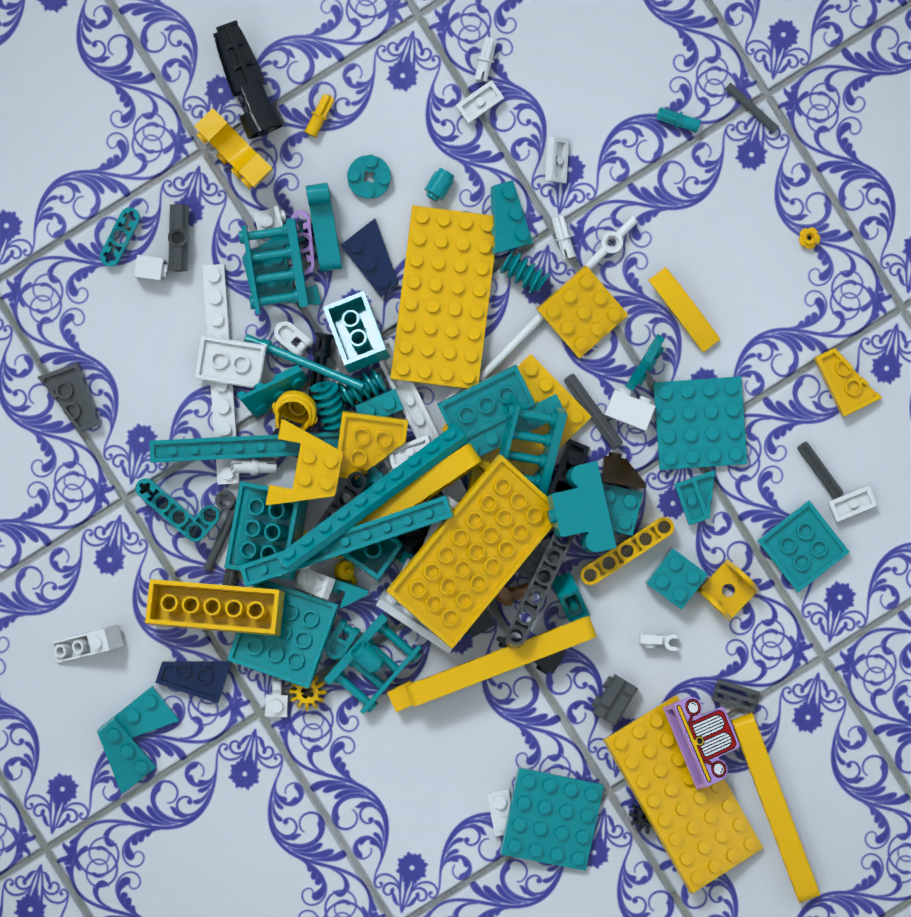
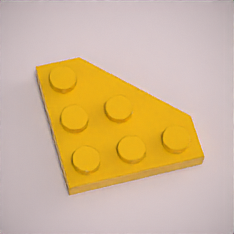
(368, 440)

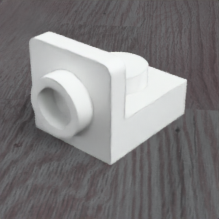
(270, 218)

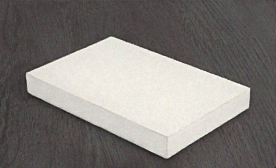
(230, 361)

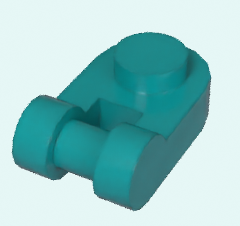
(336, 646)

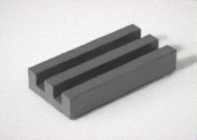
(753, 701)

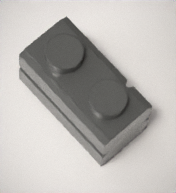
(614, 699)

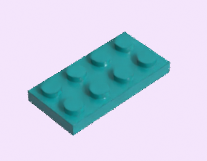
(486, 402)

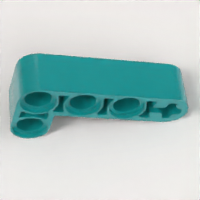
(324, 227)
(174, 506)

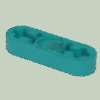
(121, 219)

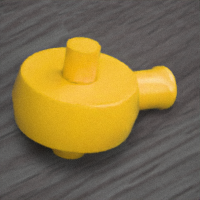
(345, 571)

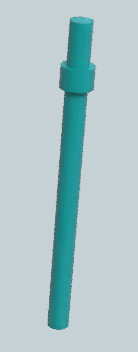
(306, 363)

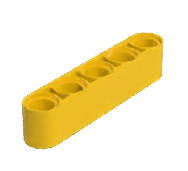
(633, 541)

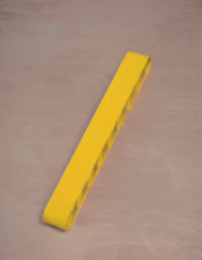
(501, 661)
(775, 807)

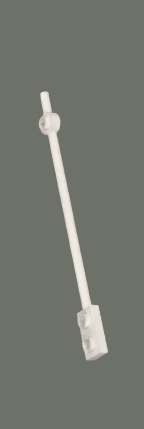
(537, 319)

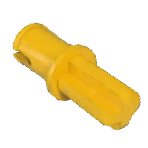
(319, 115)

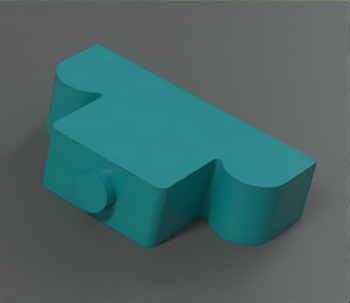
(583, 509)

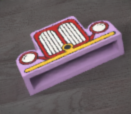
(702, 739)

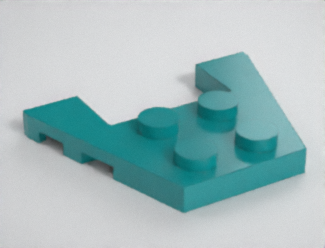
(278, 265)

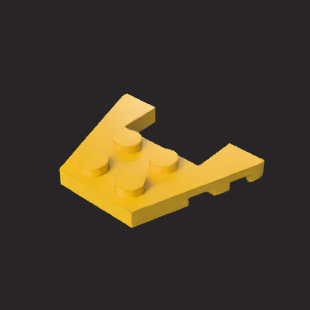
(315, 469)

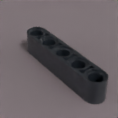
(349, 487)

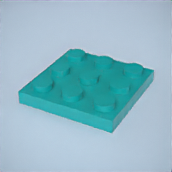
(803, 546)

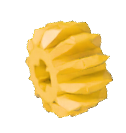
(309, 699)

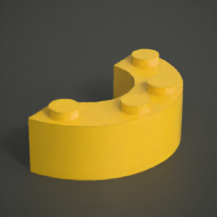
(233, 149)

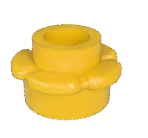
(815, 238)

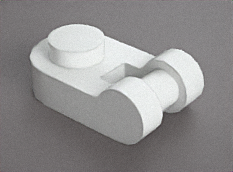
(286, 332)

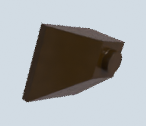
(620, 471)

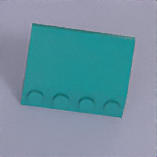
(262, 528)

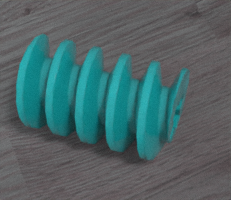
(523, 272)
(372, 384)
(329, 403)

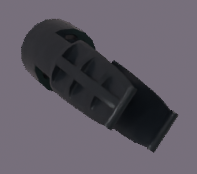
(246, 81)

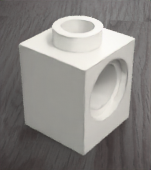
(150, 268)

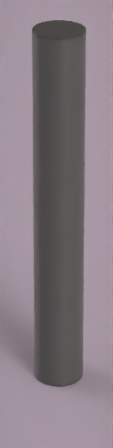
(751, 107)
(219, 541)

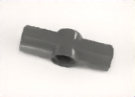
(178, 252)

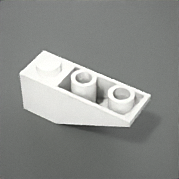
(87, 644)

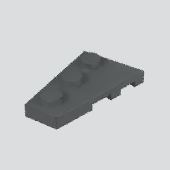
(73, 395)

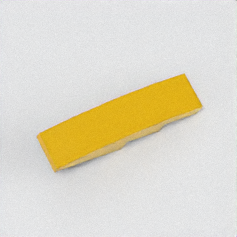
(684, 309)

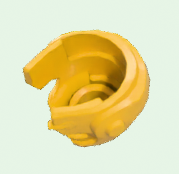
(295, 407)

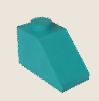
(570, 597)

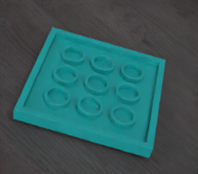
(700, 423)
(301, 640)
(551, 819)

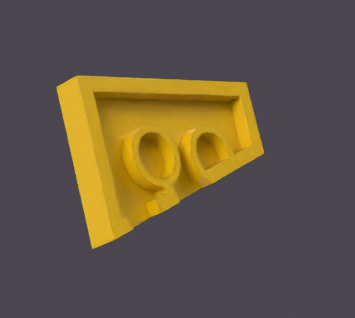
(844, 383)

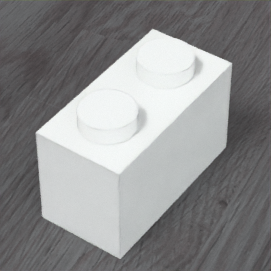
(629, 409)

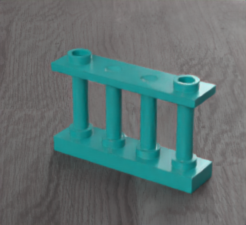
(291, 252)
(550, 440)
(380, 626)

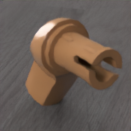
(508, 595)

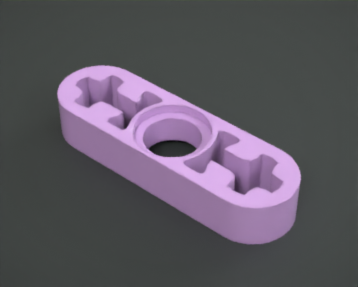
(310, 258)

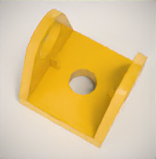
(743, 589)

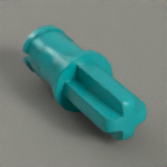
(678, 119)

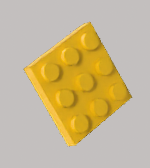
(582, 311)

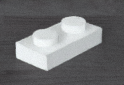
(479, 102)
(557, 160)
(406, 450)
(852, 503)
(314, 583)
(499, 806)

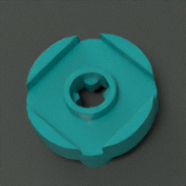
(369, 164)

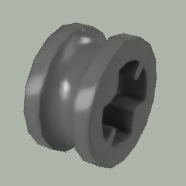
(231, 500)

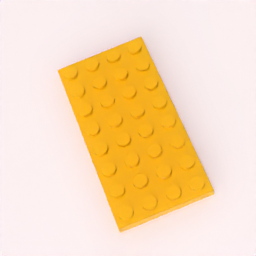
(444, 298)
(473, 552)
(697, 827)

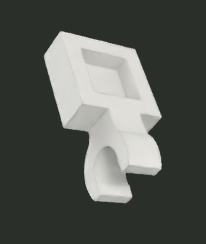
(652, 640)
(276, 703)

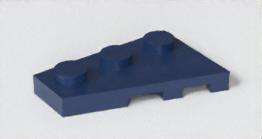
(371, 257)
(196, 678)

